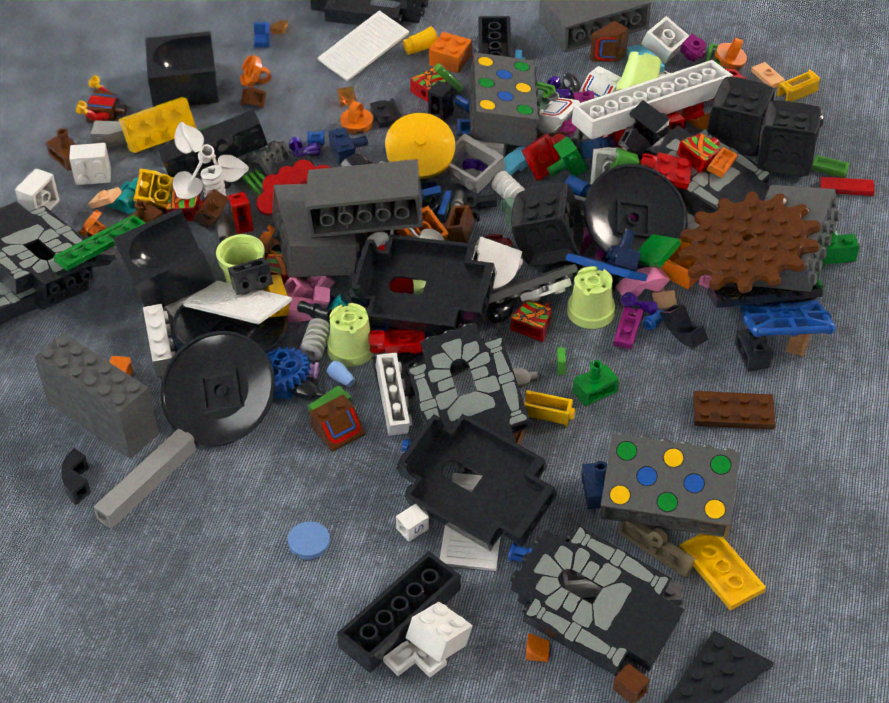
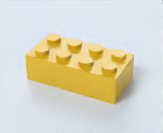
(155, 124)

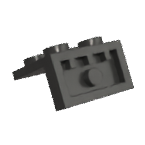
(268, 156)

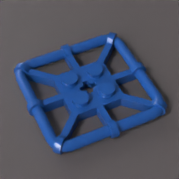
(800, 317)

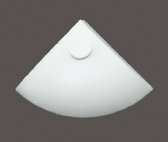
(506, 260)

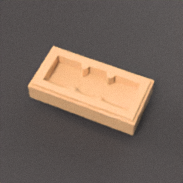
(767, 74)
(104, 197)

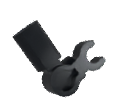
(481, 202)

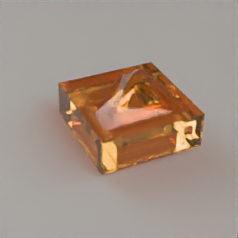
(346, 95)

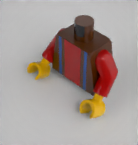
(102, 104)

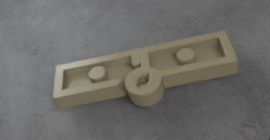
(657, 546)

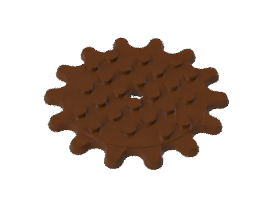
(775, 242)

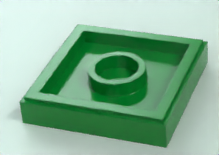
(657, 250)

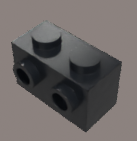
(441, 100)
(250, 276)
(753, 350)

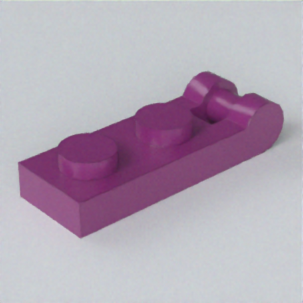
(628, 328)

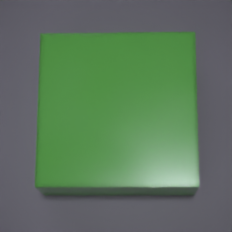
(561, 361)

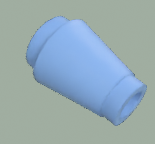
(340, 373)

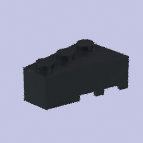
(650, 122)

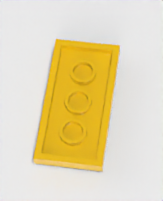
(723, 570)

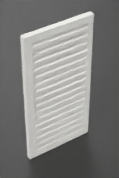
(363, 45)
(250, 307)
(461, 551)

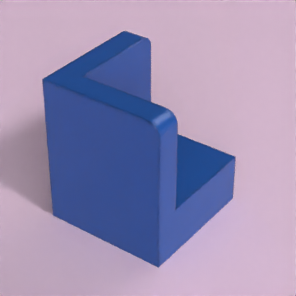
(262, 34)

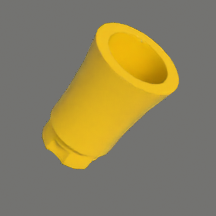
(420, 41)

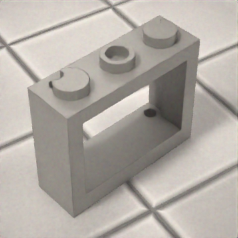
(481, 152)

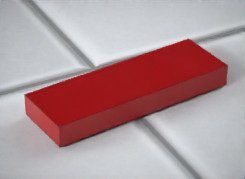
(848, 186)

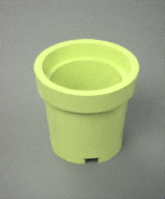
(639, 70)
(238, 250)
(591, 300)
(349, 335)

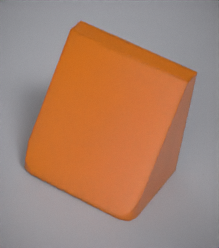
(701, 123)
(537, 648)

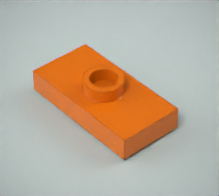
(722, 162)

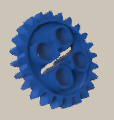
(289, 367)

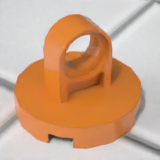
(731, 54)
(252, 69)
(356, 119)
(92, 225)
(267, 240)

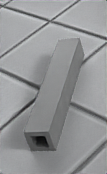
(144, 478)

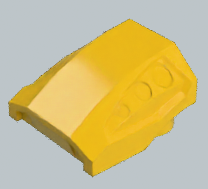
(153, 188)

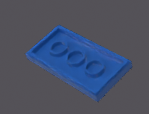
(613, 269)

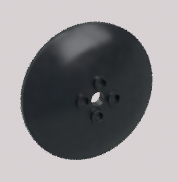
(636, 192)
(191, 323)
(197, 373)

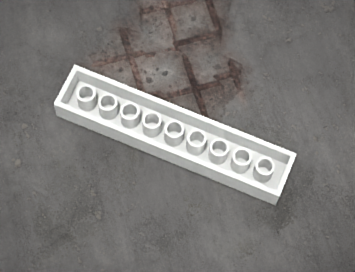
(665, 94)

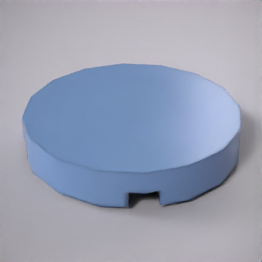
(308, 540)

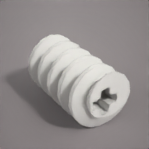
(213, 179)
(506, 185)
(315, 338)

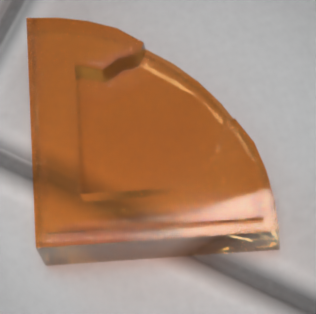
(279, 27)

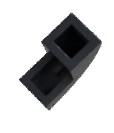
(634, 142)
(680, 325)
(72, 468)

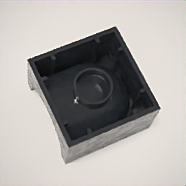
(181, 68)
(164, 260)

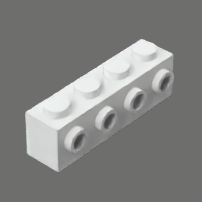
(158, 337)
(392, 394)

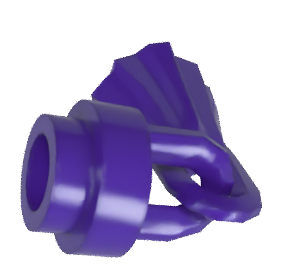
(555, 81)
(296, 145)
(469, 163)
(630, 300)

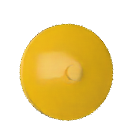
(421, 138)

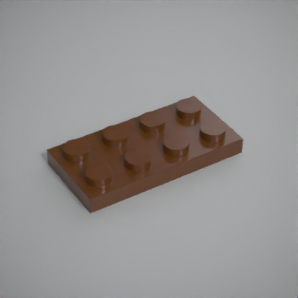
(733, 410)

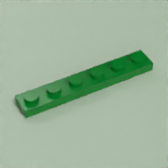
(95, 244)

